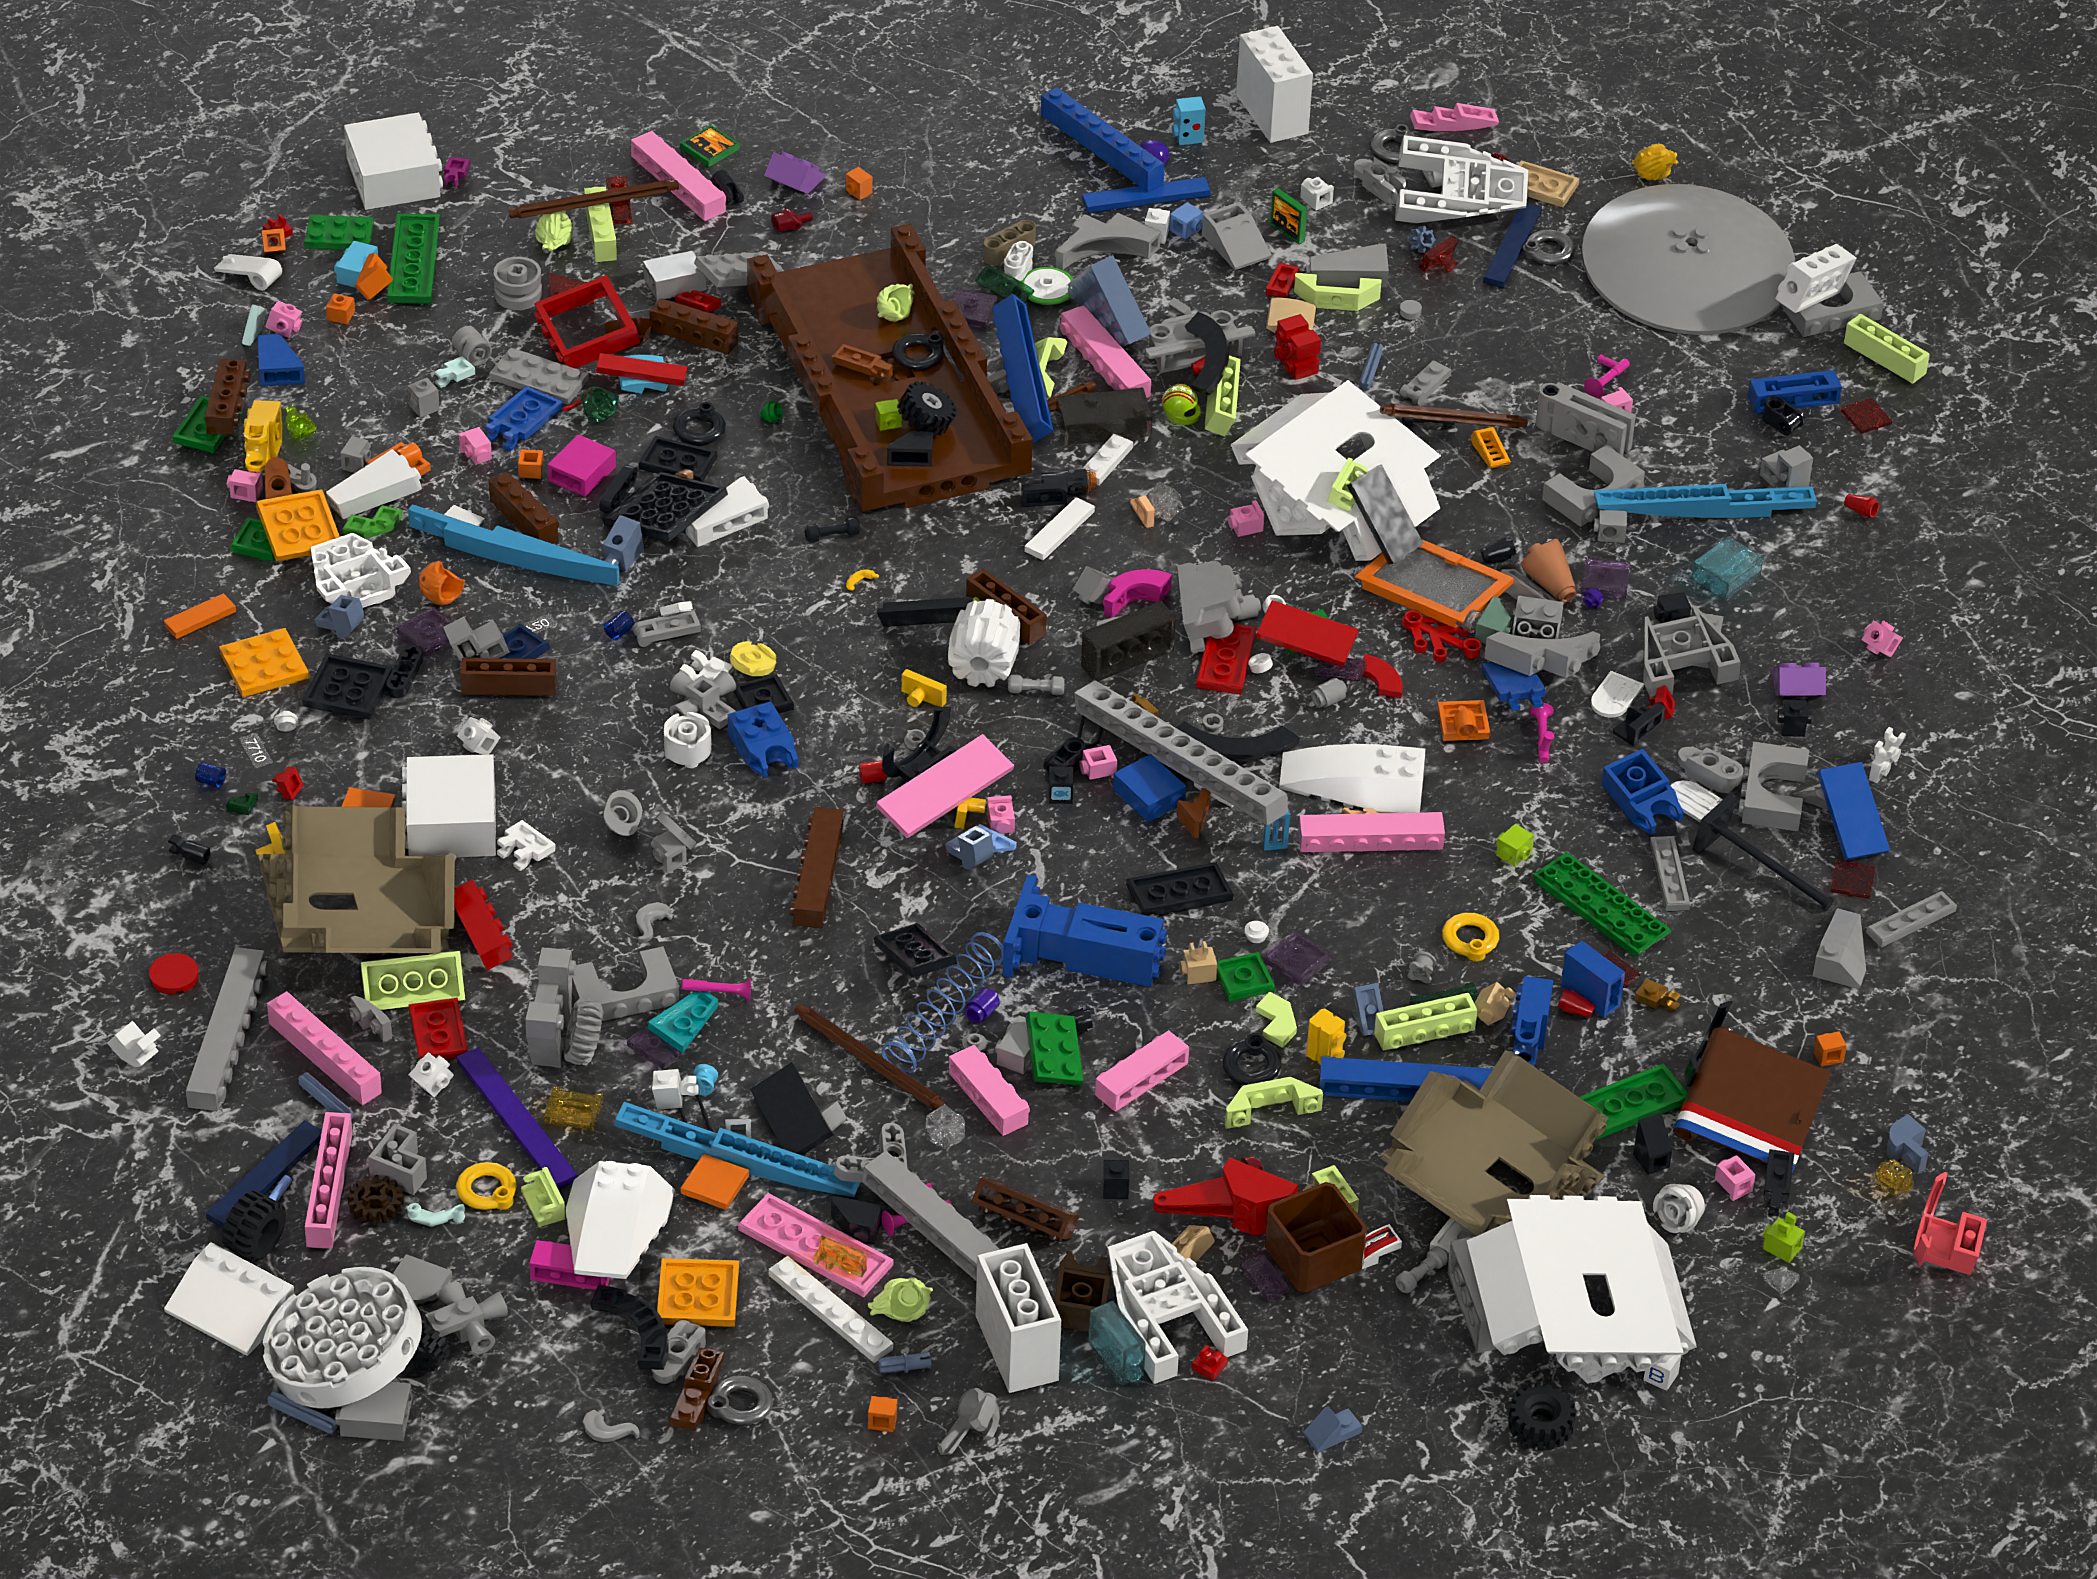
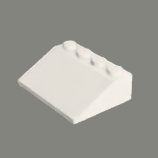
(228, 1298)

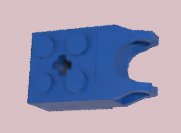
(762, 738)
(1641, 790)
(1531, 1016)

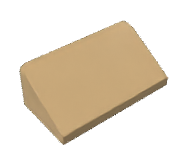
(1194, 1242)

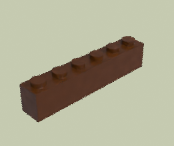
(818, 867)

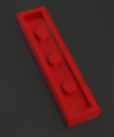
(641, 369)

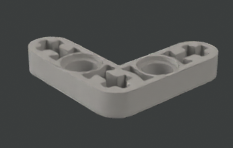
(852, 1163)

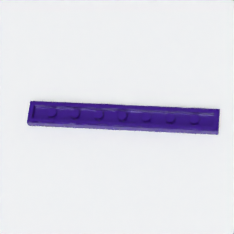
(516, 1116)

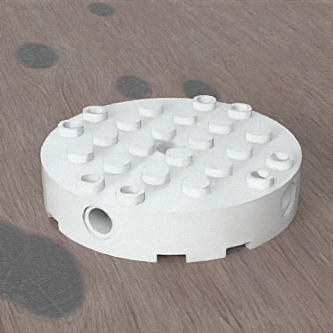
(342, 1337)

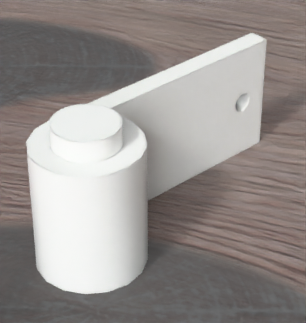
(260, 270)

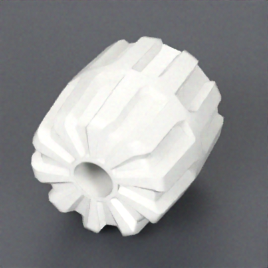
(984, 643)

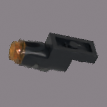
(1056, 487)

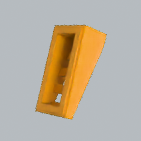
(1490, 435)

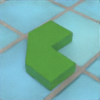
(383, 522)

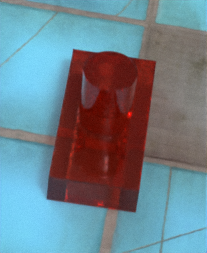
(1441, 255)

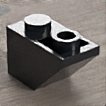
(1652, 1144)

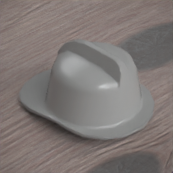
(623, 813)

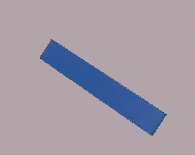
(1138, 196)

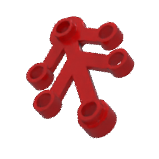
(1416, 623)

